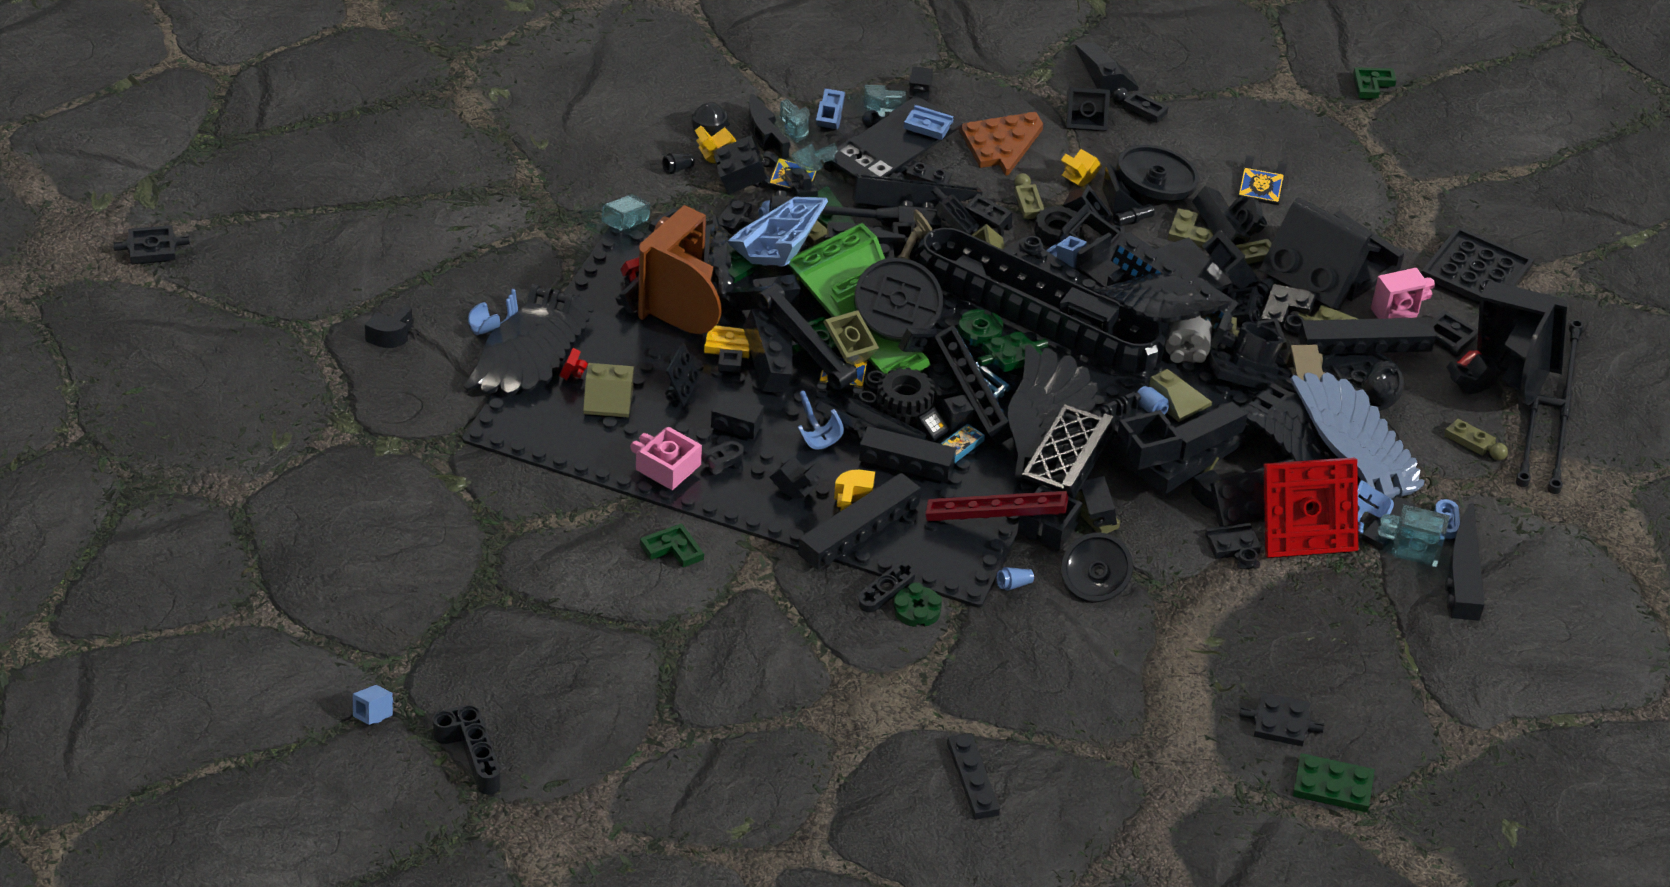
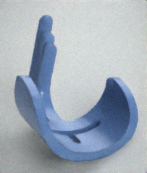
(482, 322)
(833, 428)
(1382, 501)

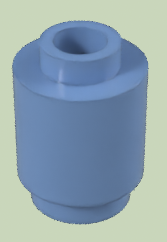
(1152, 400)

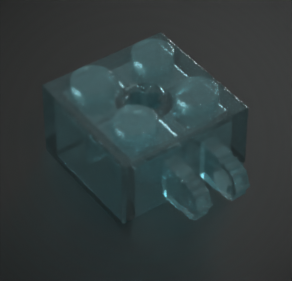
(1416, 534)

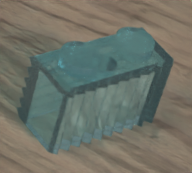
(626, 212)

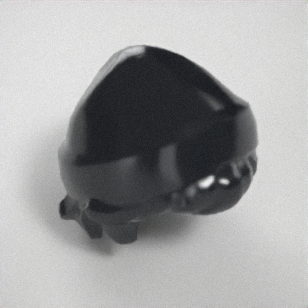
(710, 117)

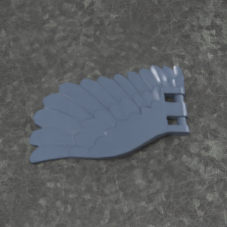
(1355, 430)

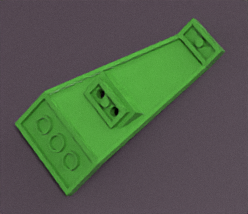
(831, 275)

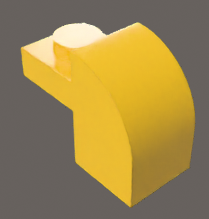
(709, 144)
(1080, 168)
(853, 486)

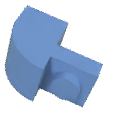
(830, 109)
(1068, 250)

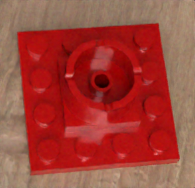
(1311, 507)

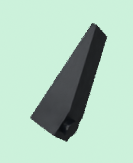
(1104, 69)

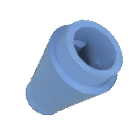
(1013, 578)

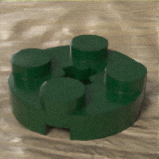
(989, 327)
(919, 595)

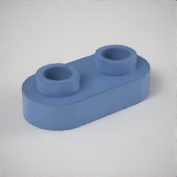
(1449, 508)

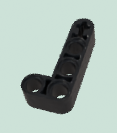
(467, 725)

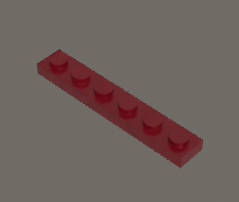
(996, 506)

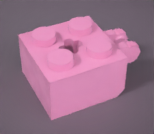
(1401, 294)
(667, 456)

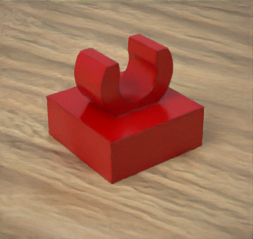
(630, 268)
(573, 365)

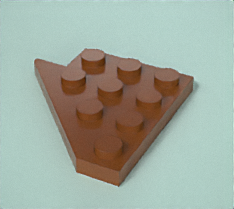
(1002, 139)

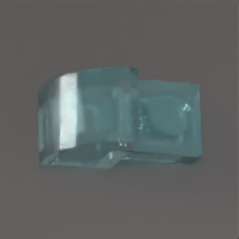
(882, 100)
(795, 120)
(809, 158)

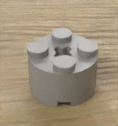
(1188, 340)

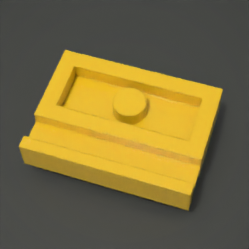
(728, 339)

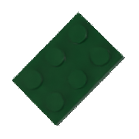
(1333, 782)

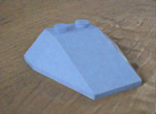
(780, 233)

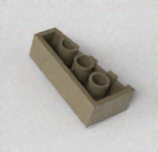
(1304, 359)

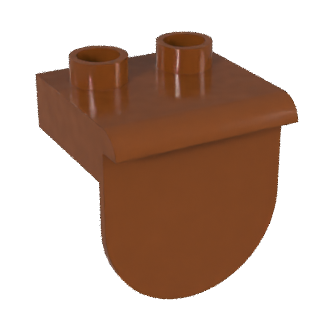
(674, 276)

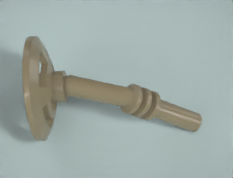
(919, 232)

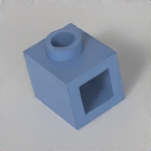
(372, 704)

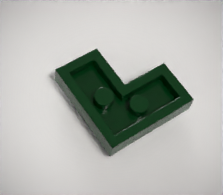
(1369, 80)
(675, 541)

